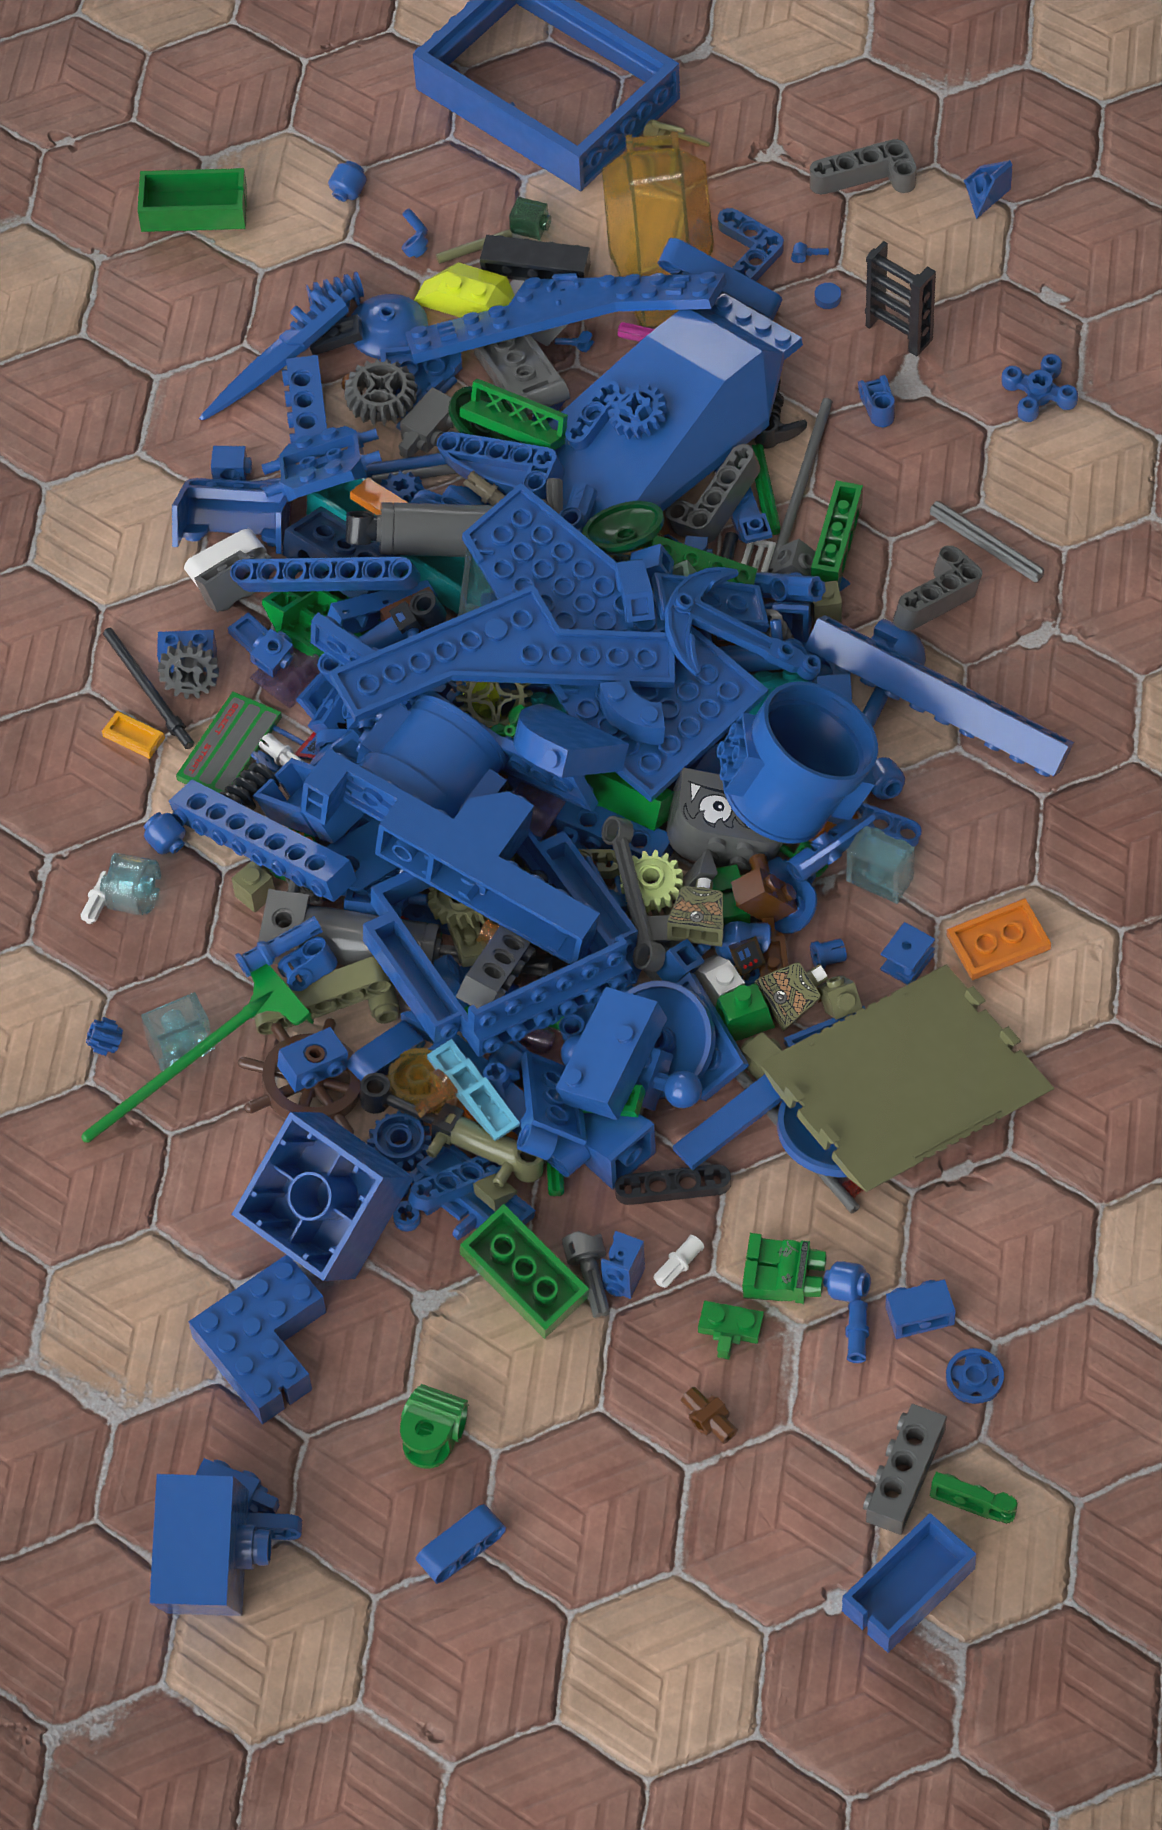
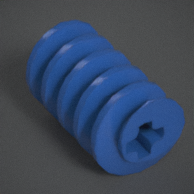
(354, 285)

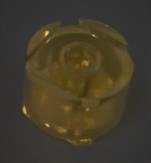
(411, 1076)

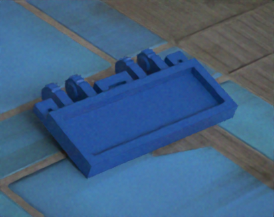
(469, 1203)

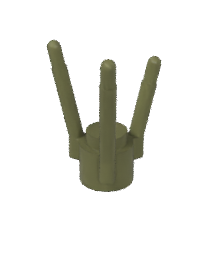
(655, 127)

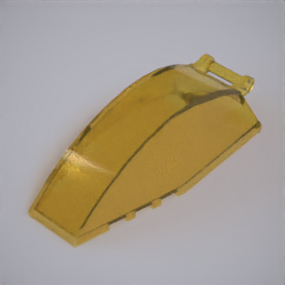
(654, 199)

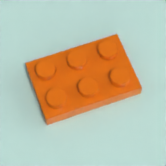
(998, 939)

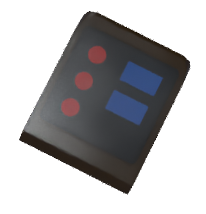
(747, 955)

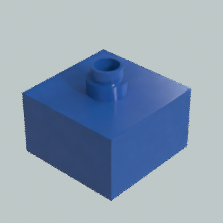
(322, 1196)
(203, 1545)

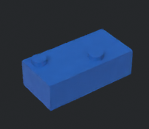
(611, 1053)

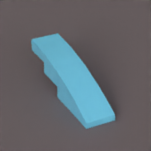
(474, 1090)

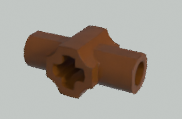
(709, 1415)

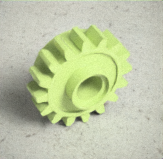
(664, 872)

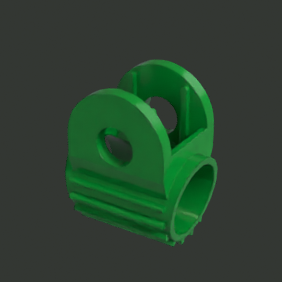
(431, 1426)

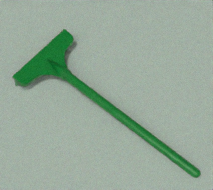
(269, 994)

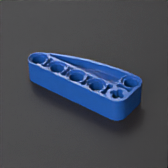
(501, 461)

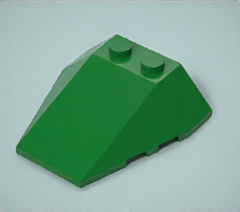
(294, 611)

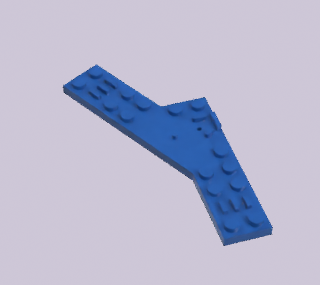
(562, 301)
(504, 644)
(347, 647)

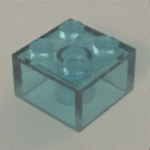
(880, 863)
(175, 1029)

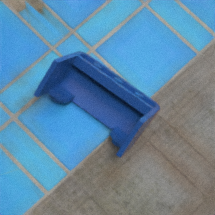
(229, 508)

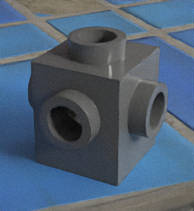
(794, 557)

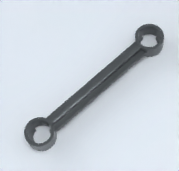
(633, 894)

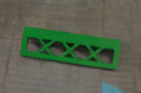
(516, 426)

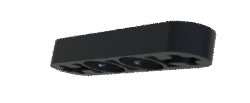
(673, 1189)

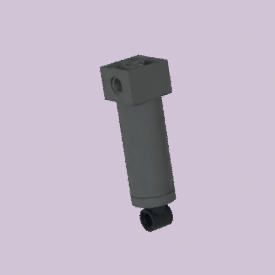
(415, 528)

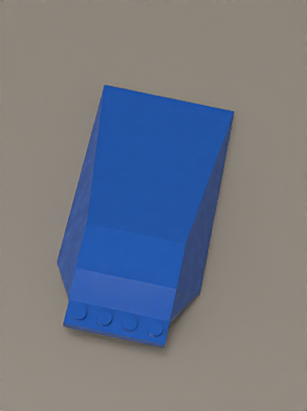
(719, 390)

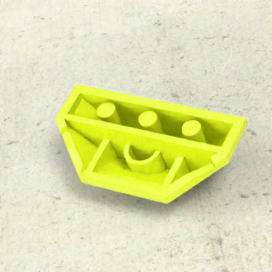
(464, 290)

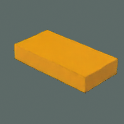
(133, 734)

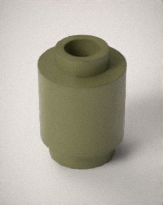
(385, 1006)

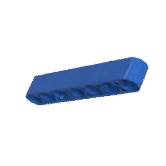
(336, 579)
(567, 1154)

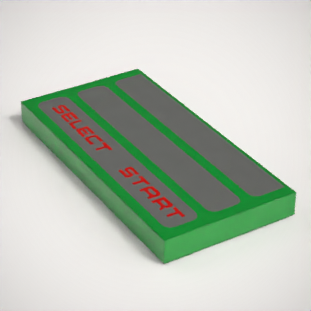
(229, 742)

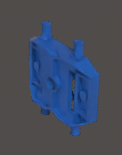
(323, 472)

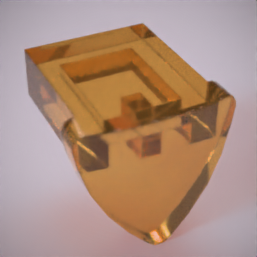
(444, 1093)

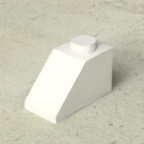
(718, 977)

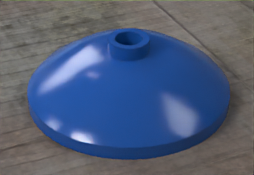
(387, 331)

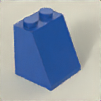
(618, 1145)

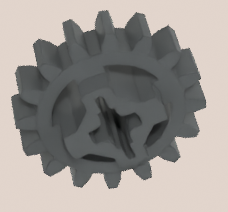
(188, 669)

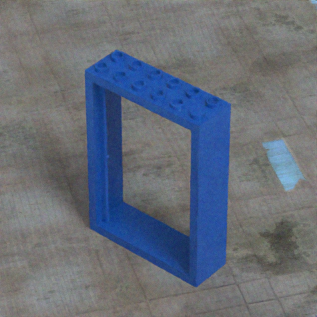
(519, 131)

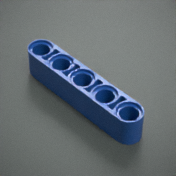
(684, 259)

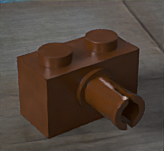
(763, 893)

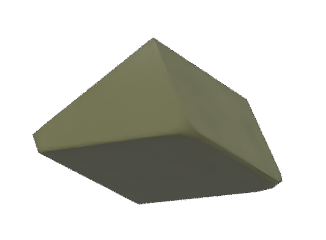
(491, 1194)

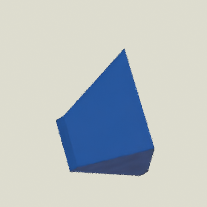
(988, 185)

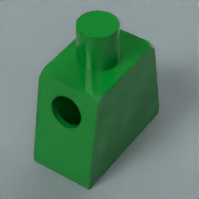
(744, 1012)

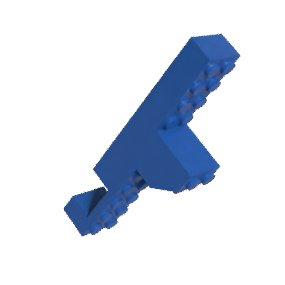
(459, 855)

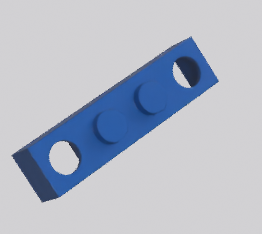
(363, 611)

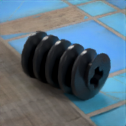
(248, 784)

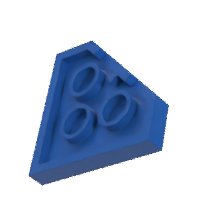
(428, 373)

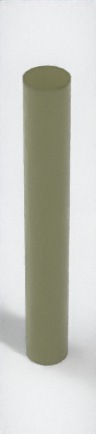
(467, 248)

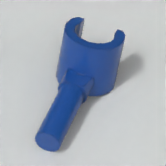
(800, 251)
(582, 343)

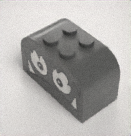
(705, 821)

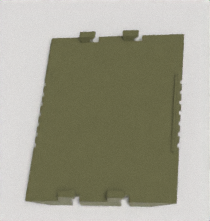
(905, 1077)

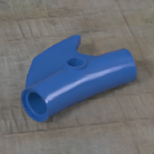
(825, 849)

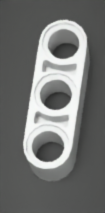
(243, 540)

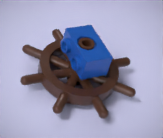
(308, 1066)

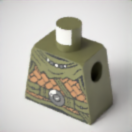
(697, 915)
(791, 992)

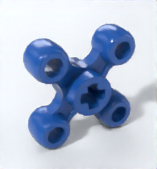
(1039, 387)

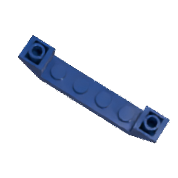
(748, 521)

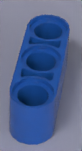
(384, 1050)
(460, 1543)

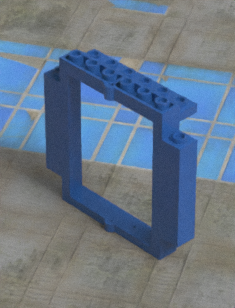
(530, 1006)

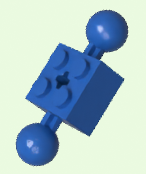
(680, 1088)

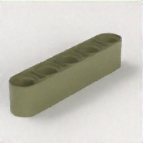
(333, 992)

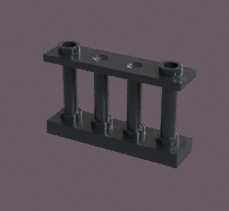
(920, 298)

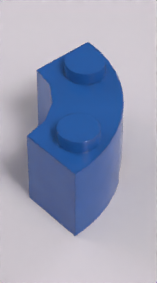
(631, 713)

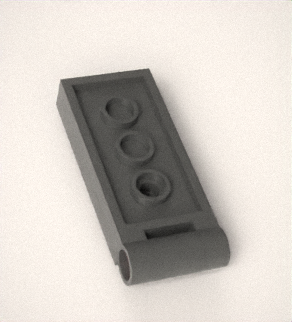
(523, 370)

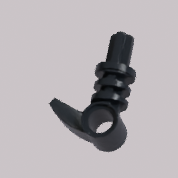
(777, 431)

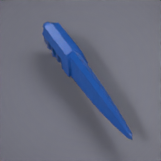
(289, 345)

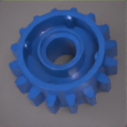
(401, 1128)

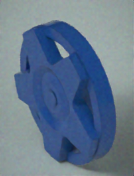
(974, 1376)

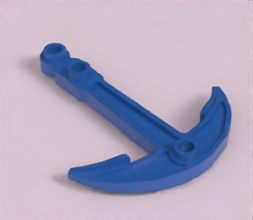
(695, 612)

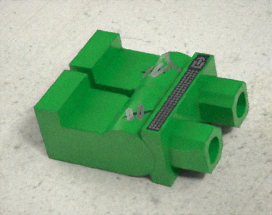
(781, 1269)

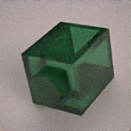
(529, 218)

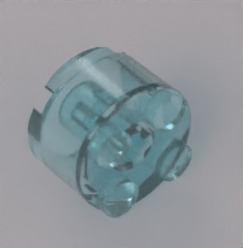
(131, 884)

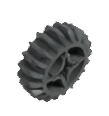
(379, 401)

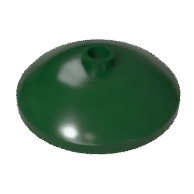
(464, 426)
(624, 526)

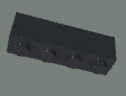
(530, 258)

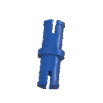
(857, 1331)

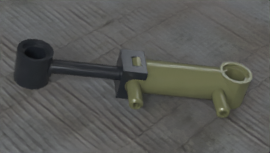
(453, 1128)

